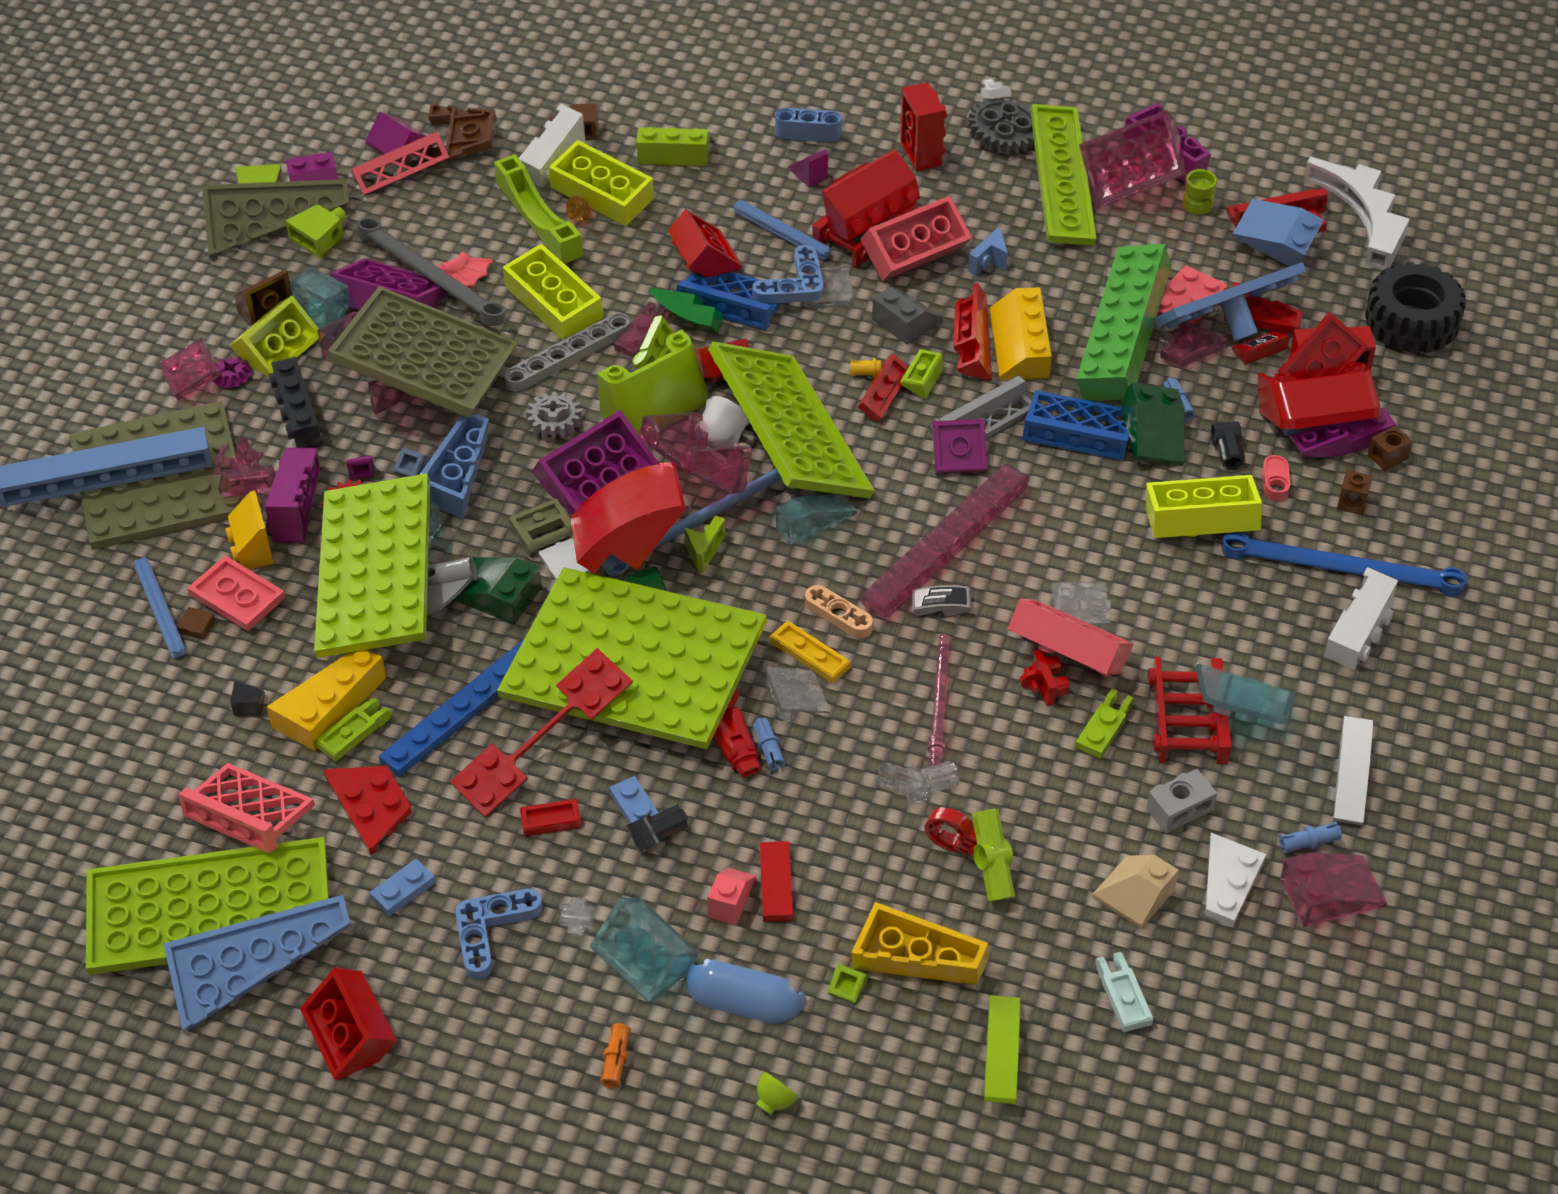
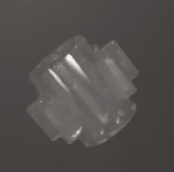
(577, 915)

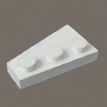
(1230, 878)

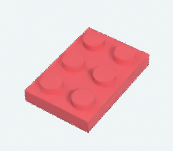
(1188, 287)
(236, 593)

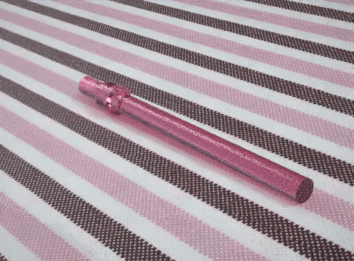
(936, 742)

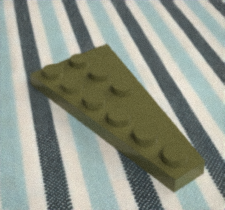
(254, 210)

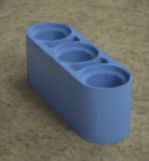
(808, 125)

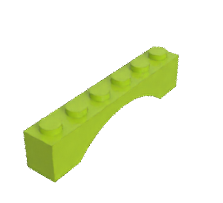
(557, 234)

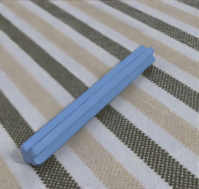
(780, 228)
(160, 608)

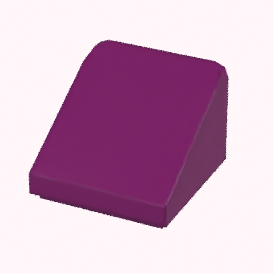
(360, 467)

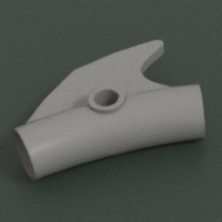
(447, 581)

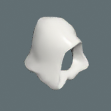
(723, 422)

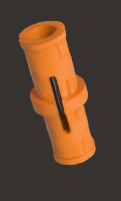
(615, 1055)

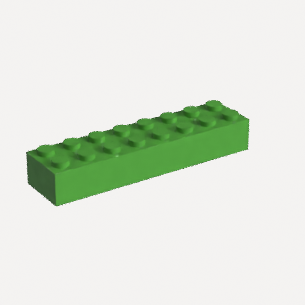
(1124, 322)

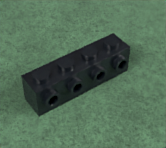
(296, 404)

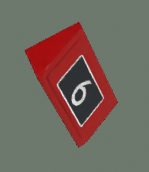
(1261, 347)

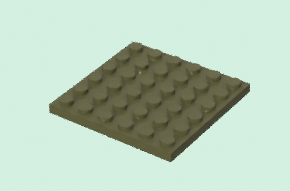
(422, 351)
(164, 502)

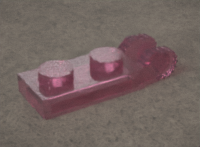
(633, 337)

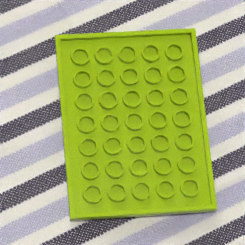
(672, 646)

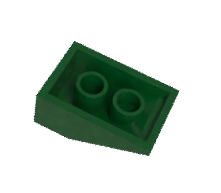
(1155, 423)
(502, 587)

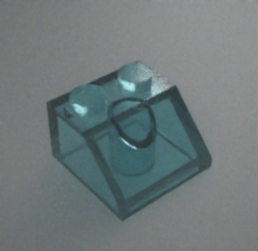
(320, 296)

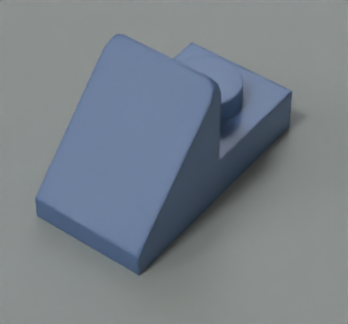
(989, 251)

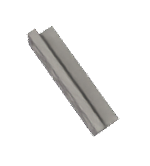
(995, 402)

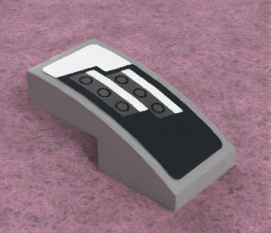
(945, 598)

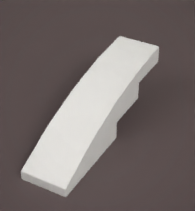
(1353, 770)

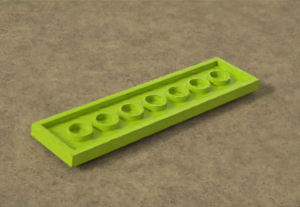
(1062, 175)

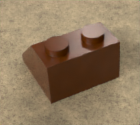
(262, 297)

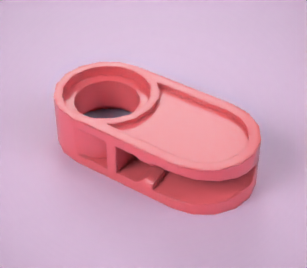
(1276, 472)

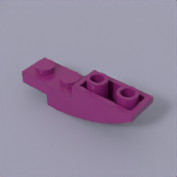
(1341, 437)

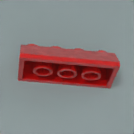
(870, 195)

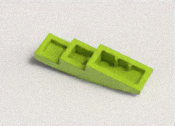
(1002, 1049)

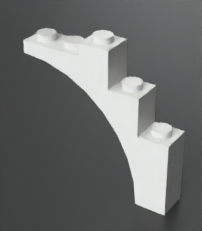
(1373, 206)

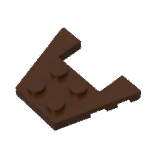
(468, 131)

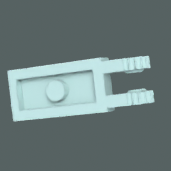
(1124, 994)

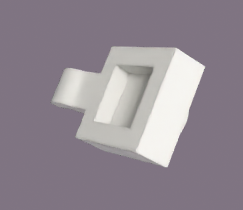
(994, 89)

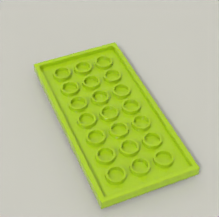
(790, 421)
(373, 566)
(162, 900)

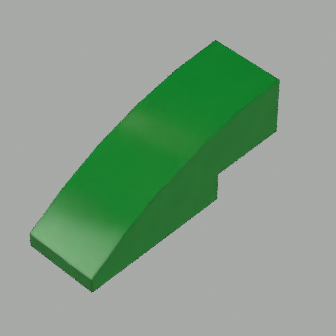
(689, 309)

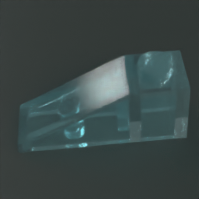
(811, 514)

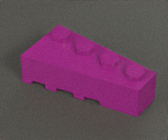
(1194, 153)
(292, 495)

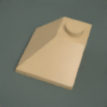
(1138, 887)

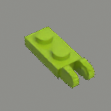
(654, 343)
(1104, 725)
(353, 729)

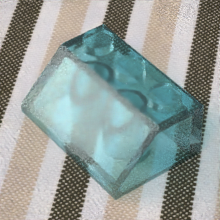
(1244, 696)
(643, 948)

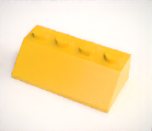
(1021, 335)

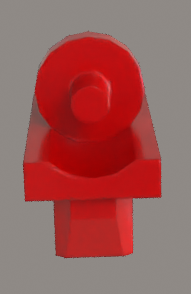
(1040, 677)

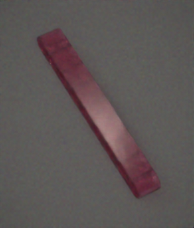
(945, 541)

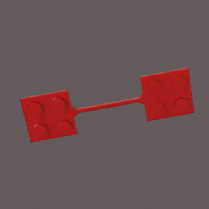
(495, 775)

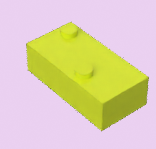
(602, 181)
(553, 292)
(1203, 506)

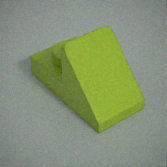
(705, 544)

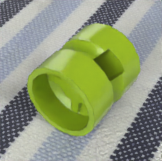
(1199, 192)

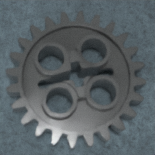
(1002, 125)

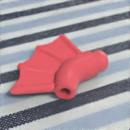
(466, 269)

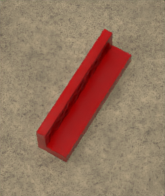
(1306, 199)

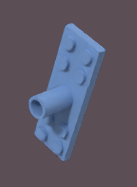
(1233, 302)

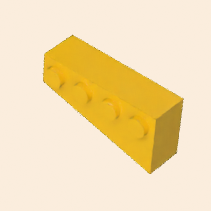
(327, 697)
(917, 948)

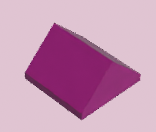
(391, 133)

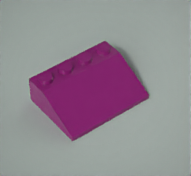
(367, 275)
(592, 461)

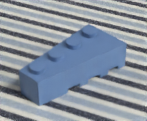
(456, 464)

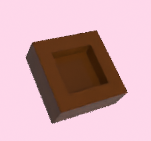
(195, 623)

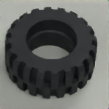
(1418, 287)

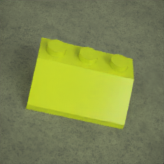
(277, 336)

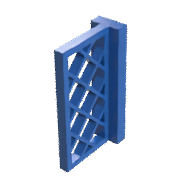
(733, 305)
(1074, 434)

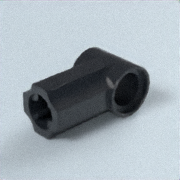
(1228, 441)
(652, 829)

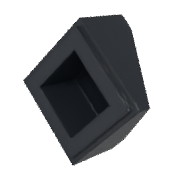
(246, 699)

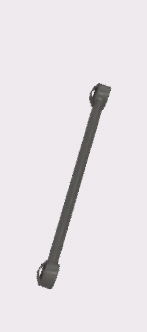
(491, 312)

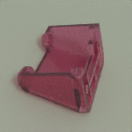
(685, 444)

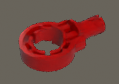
(962, 842)

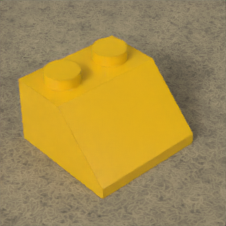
(249, 534)

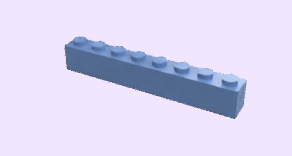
(104, 466)

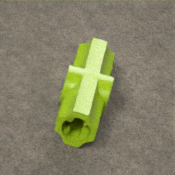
(993, 855)

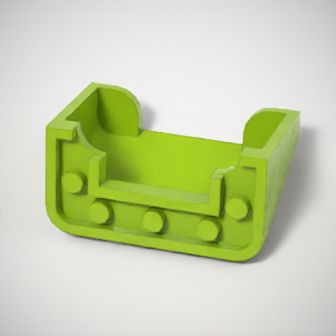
(658, 388)

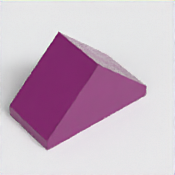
(812, 168)

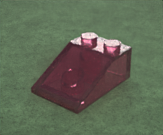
(1329, 886)

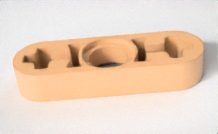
(843, 621)

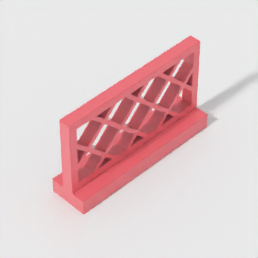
(233, 819)

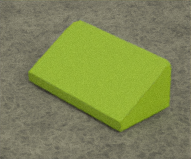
(923, 372)

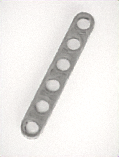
(566, 349)

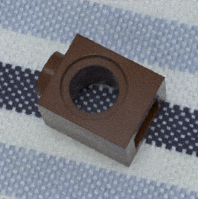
(1390, 448)
(1354, 492)

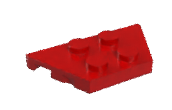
(370, 801)

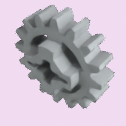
(554, 415)

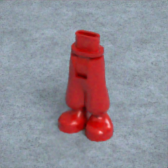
(735, 740)

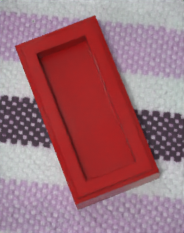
(550, 817)

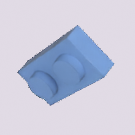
(632, 800)
(402, 887)

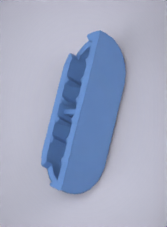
(744, 992)

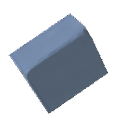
(410, 462)

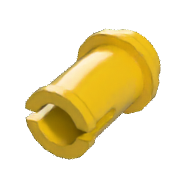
(866, 367)

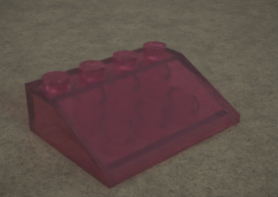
(1133, 158)

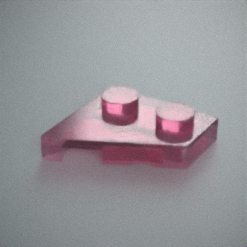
(1191, 344)

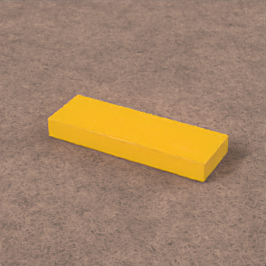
(810, 651)

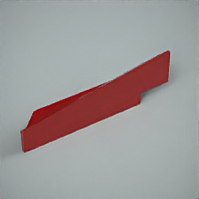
(972, 335)

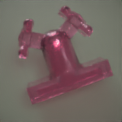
(242, 476)

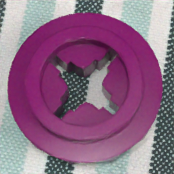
(228, 378)

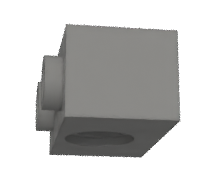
(1181, 800)

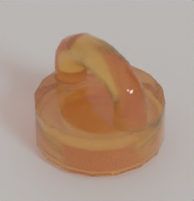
(577, 208)

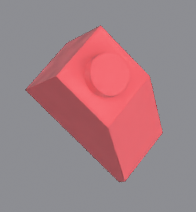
(729, 895)

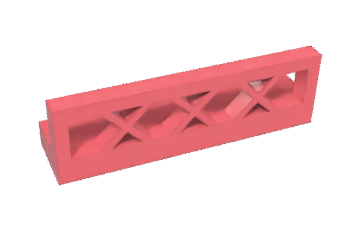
(394, 158)

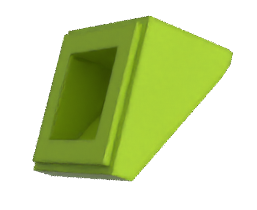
(847, 983)

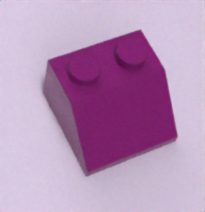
(312, 167)

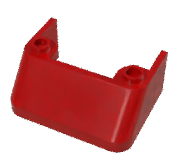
(1318, 399)

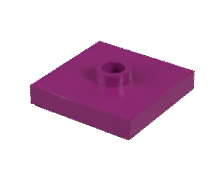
(959, 446)

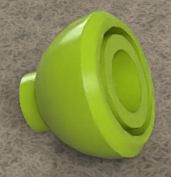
(774, 1094)

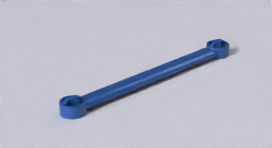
(1343, 563)

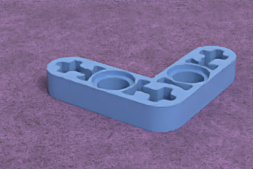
(799, 285)
(484, 917)

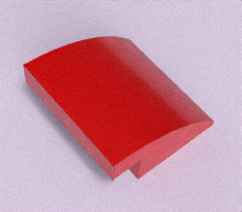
(628, 516)

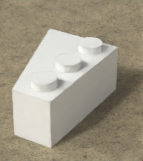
(555, 140)
(1363, 620)

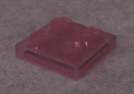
(190, 369)

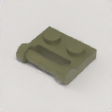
(539, 520)

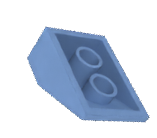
(1278, 230)

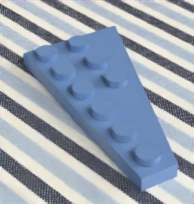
(232, 960)

